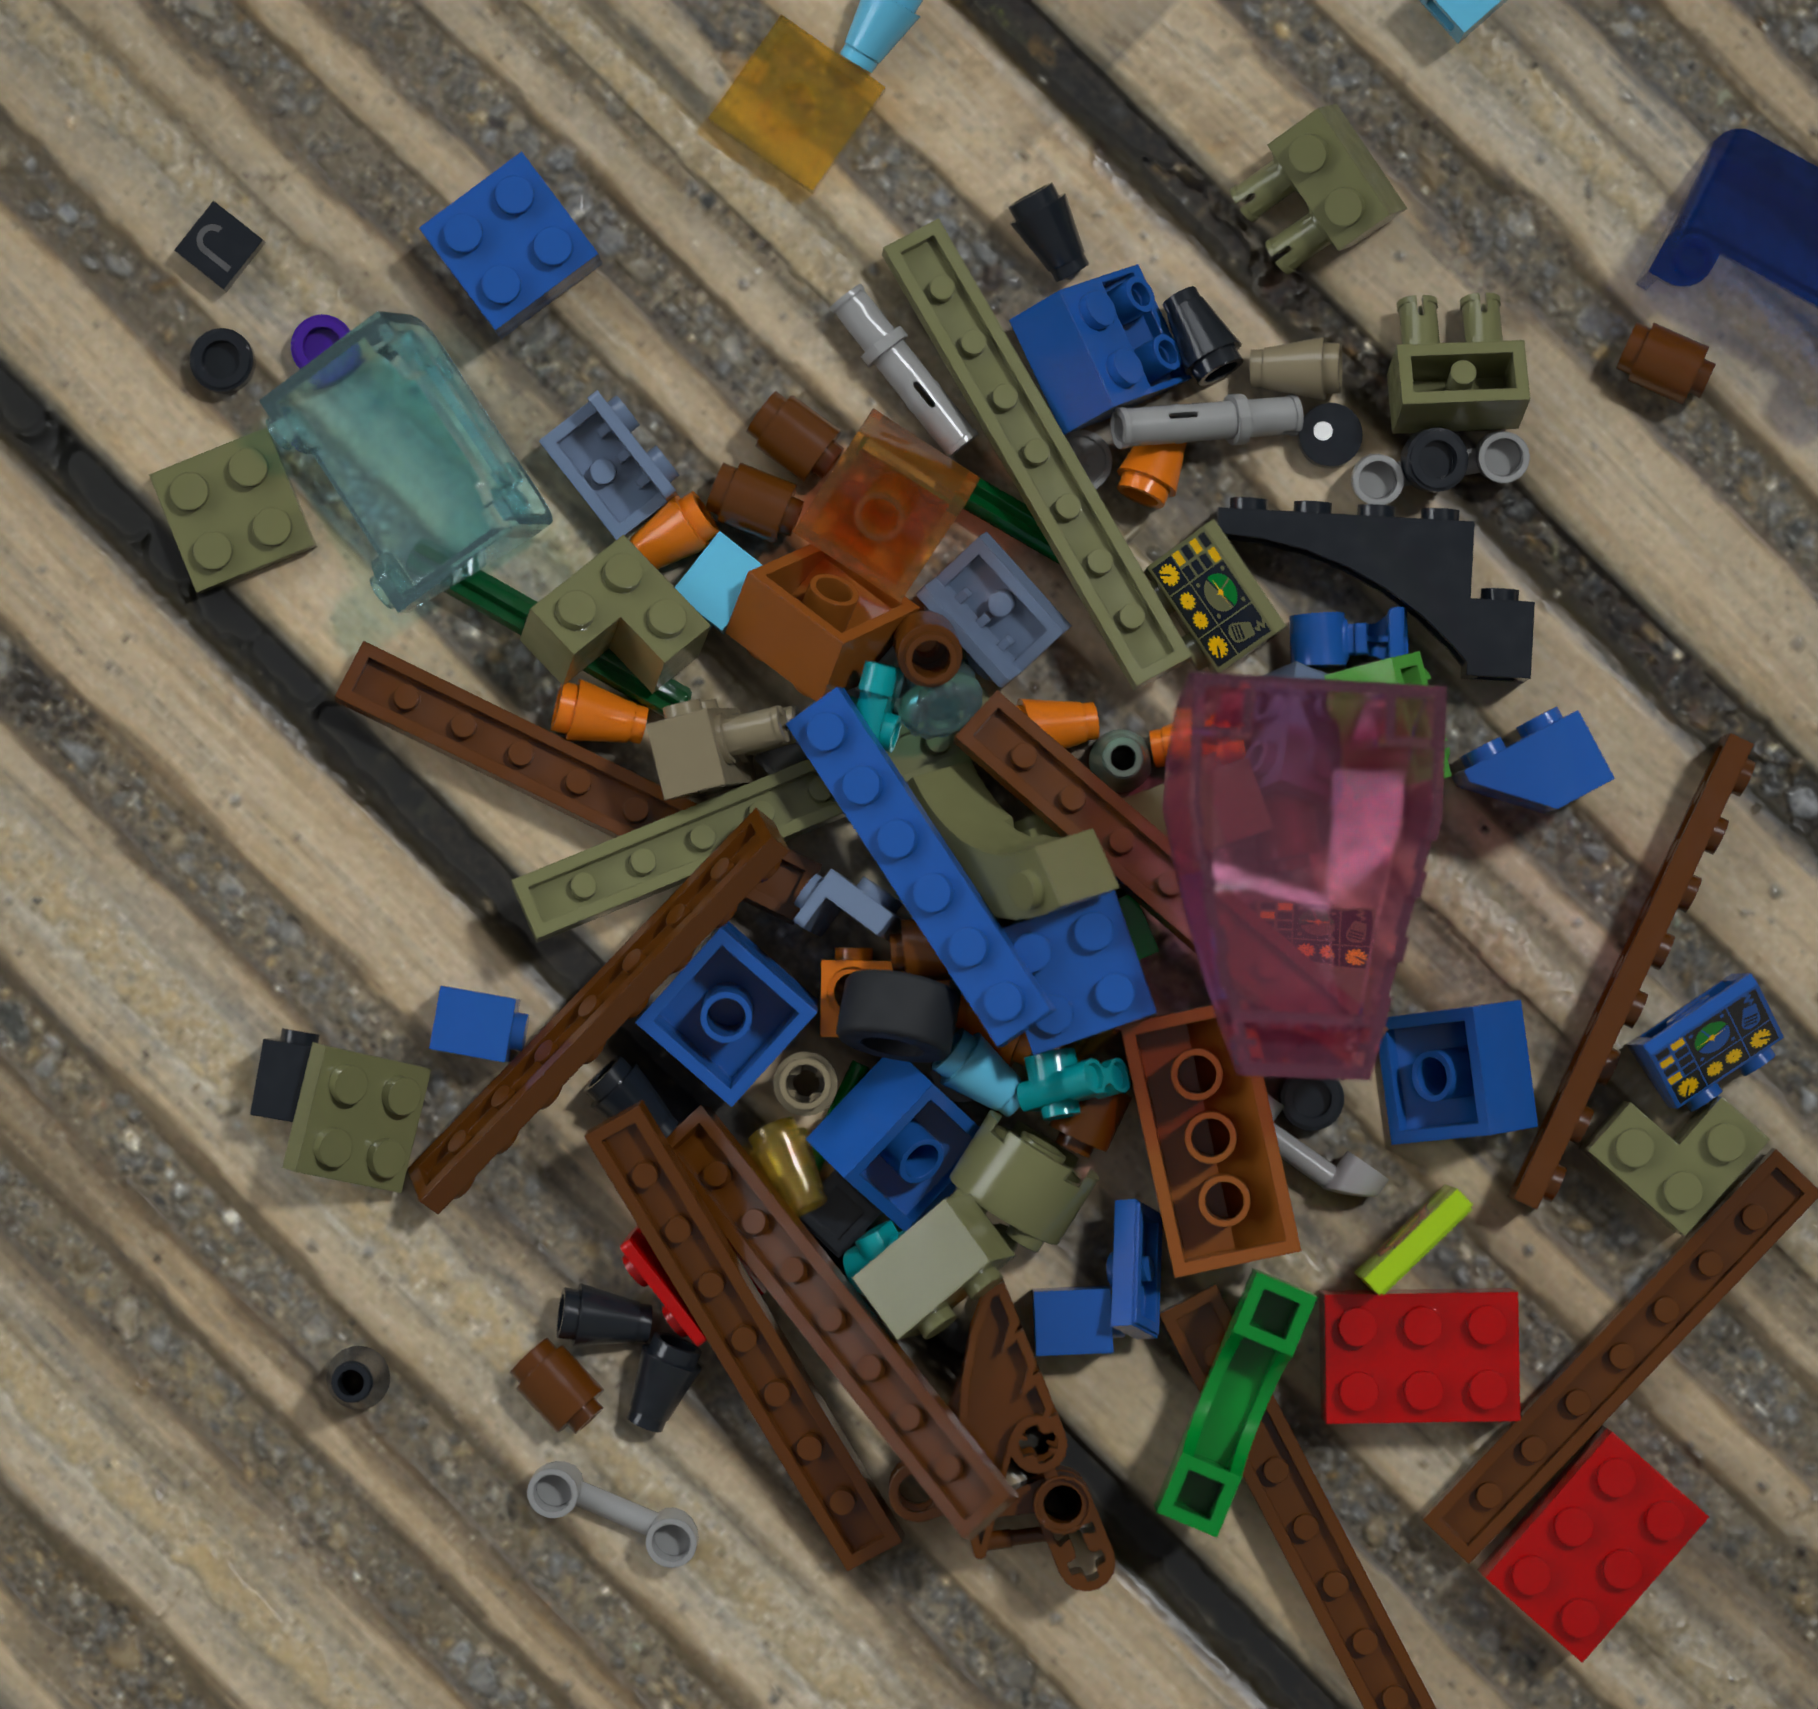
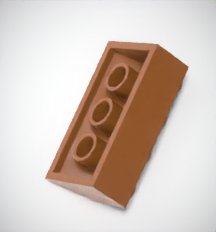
(1208, 1145)

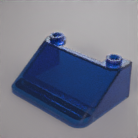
(1749, 207)

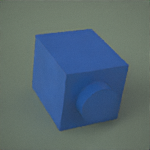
(478, 1024)
(1073, 1321)

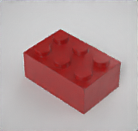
(1419, 1356)
(1593, 1543)

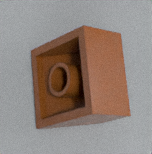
(815, 620)

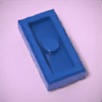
(1136, 1269)

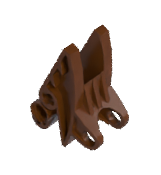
(996, 1401)

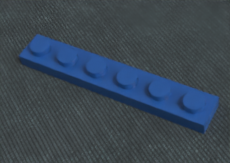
(920, 867)

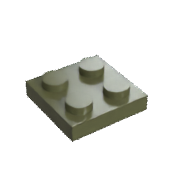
(233, 510)
(356, 1118)

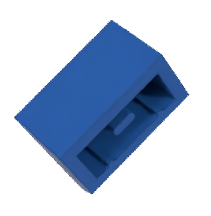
(1099, 348)
(1543, 769)

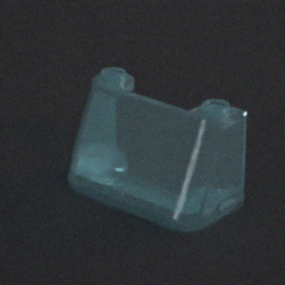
(408, 457)

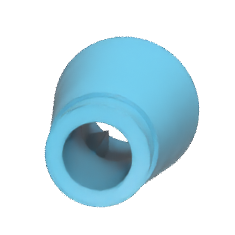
(877, 29)
(979, 1073)

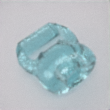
(940, 709)

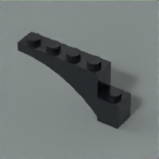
(1413, 564)

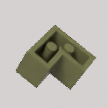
(617, 606)
(1677, 1175)

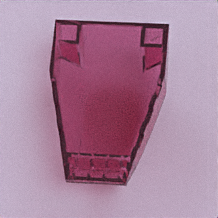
(1301, 855)

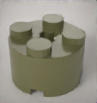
(1023, 1181)

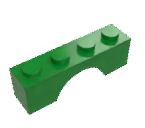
(1233, 1402)

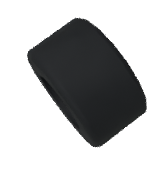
(898, 1015)

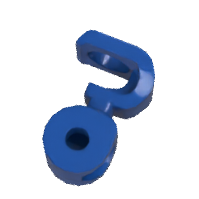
(1329, 639)

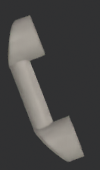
(1497, 456)
(1349, 1177)
(561, 1487)

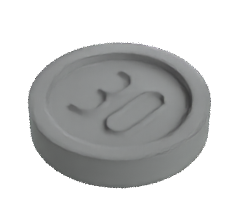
(1093, 455)

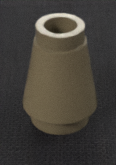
(1299, 368)
(788, 1095)

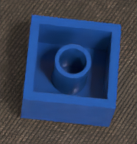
(511, 245)
(1086, 970)
(727, 1012)

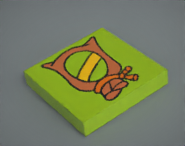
(1414, 1239)

